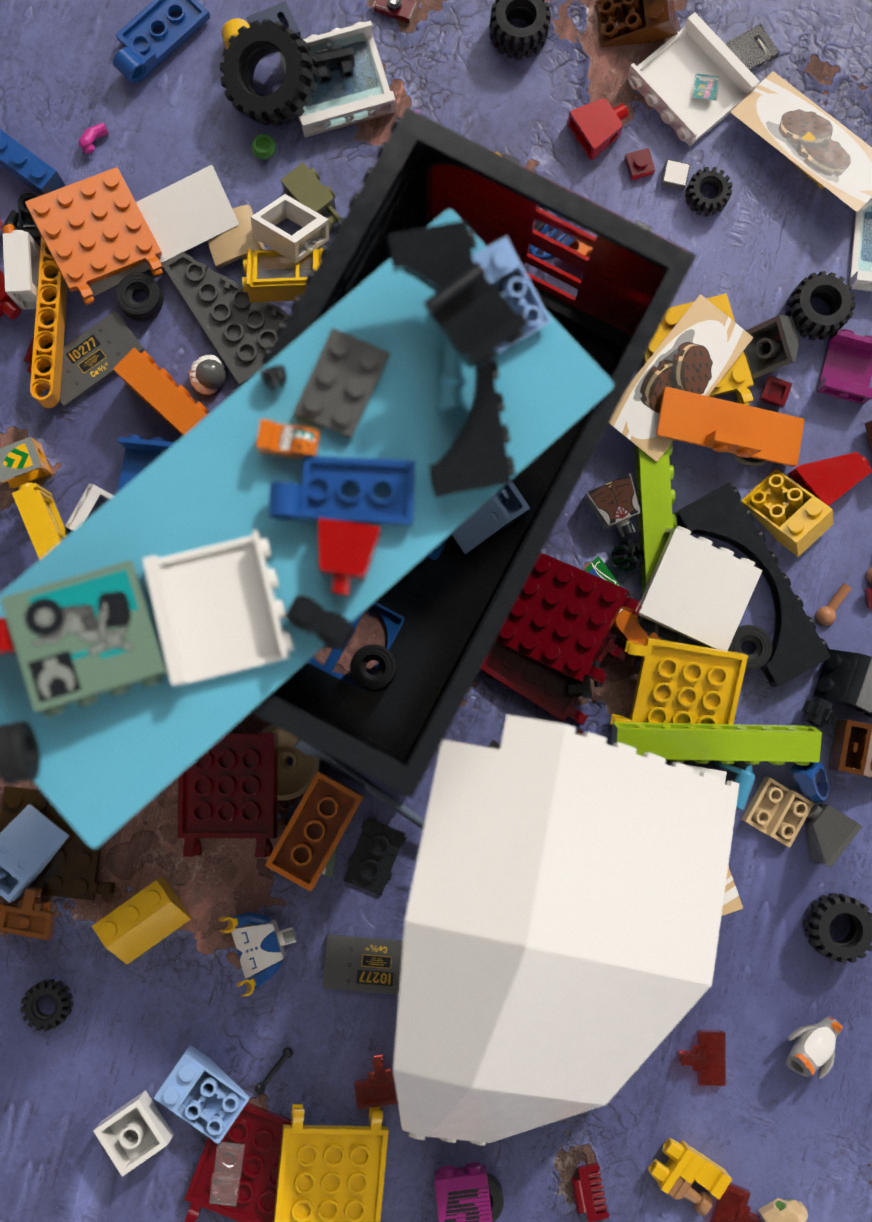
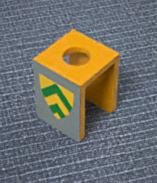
(23, 462)

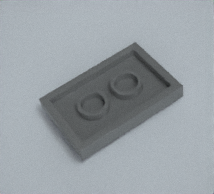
(342, 383)

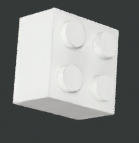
(133, 1133)

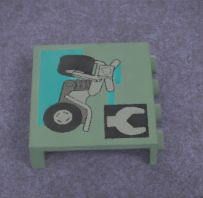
(84, 638)

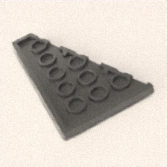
(232, 323)

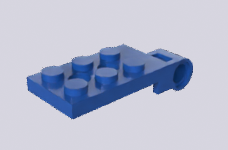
(145, 49)
(322, 487)

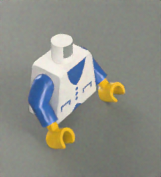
(258, 946)

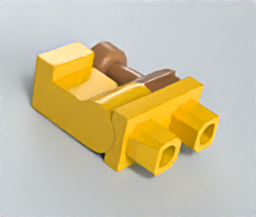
(683, 1169)

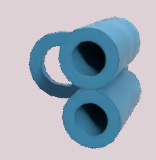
(744, 778)

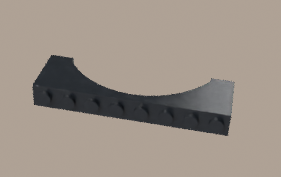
(479, 452)
(795, 640)

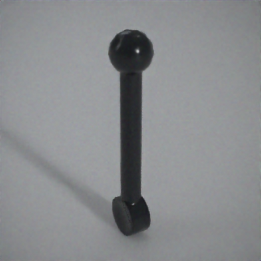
(261, 1086)

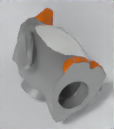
(814, 1047)

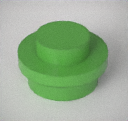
(263, 146)

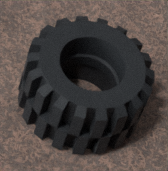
(519, 40)
(833, 292)
(819, 921)

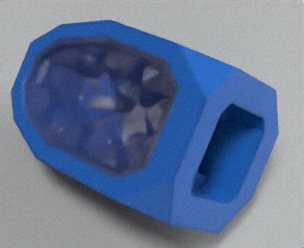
(811, 781)

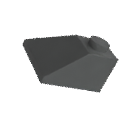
(772, 346)
(828, 834)

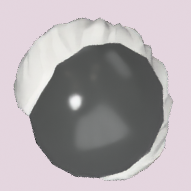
(207, 374)

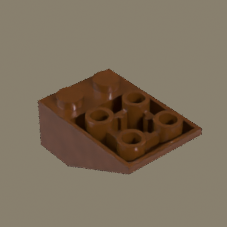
(635, 21)
(852, 748)

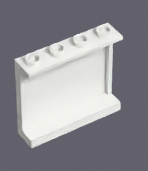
(669, 76)
(699, 589)
(218, 609)

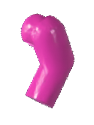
(90, 135)

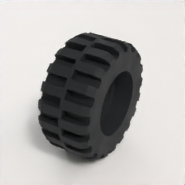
(242, 59)

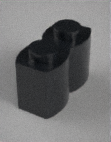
(328, 626)

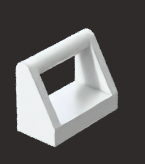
(85, 505)

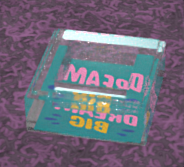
(705, 86)

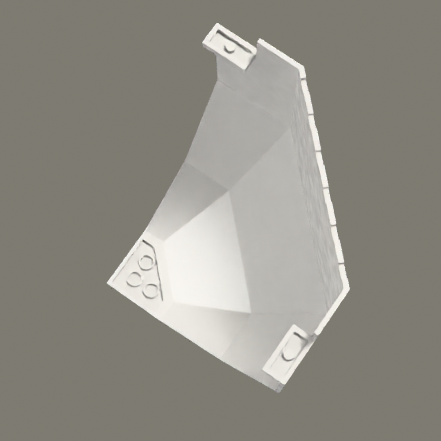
(552, 927)

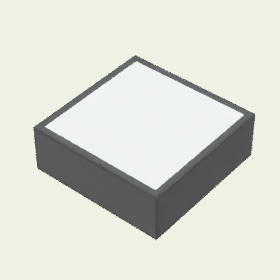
(675, 174)

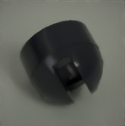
(274, 375)

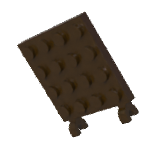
(74, 866)

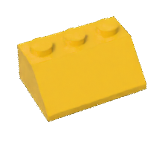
(142, 921)

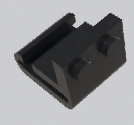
(475, 316)
(847, 680)

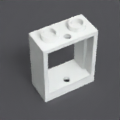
(303, 242)
(21, 268)

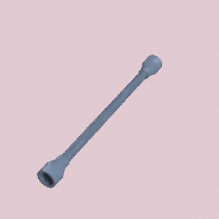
(360, 780)

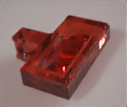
(707, 1058)
(378, 1088)
(733, 1206)

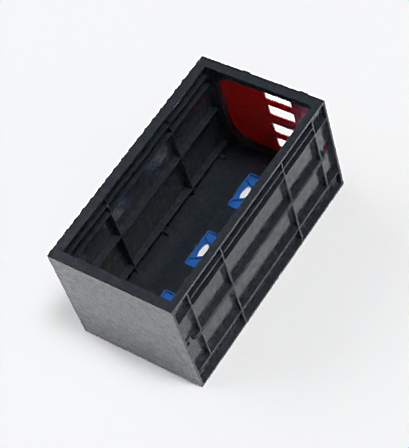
(454, 603)

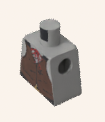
(615, 504)

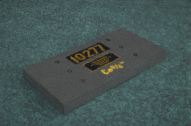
(93, 356)
(363, 964)

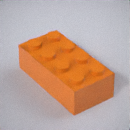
(160, 391)
(314, 830)

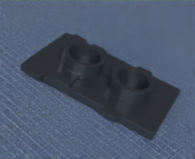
(374, 856)

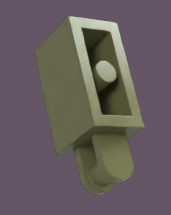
(304, 186)

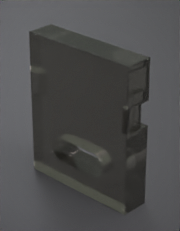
(748, 50)

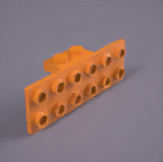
(730, 427)

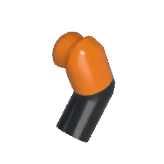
(10, 223)

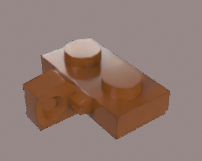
(28, 917)

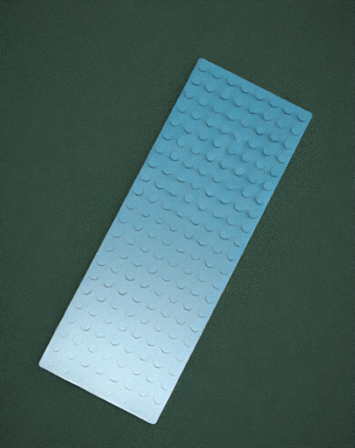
(214, 489)

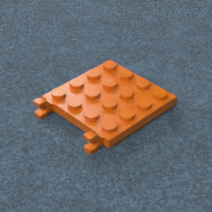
(94, 231)

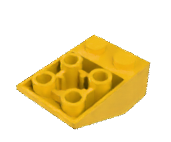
(789, 512)

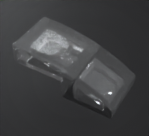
(227, 1173)

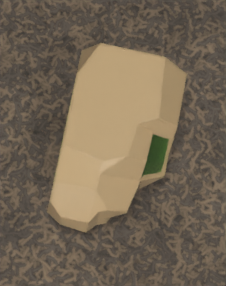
(784, 1211)

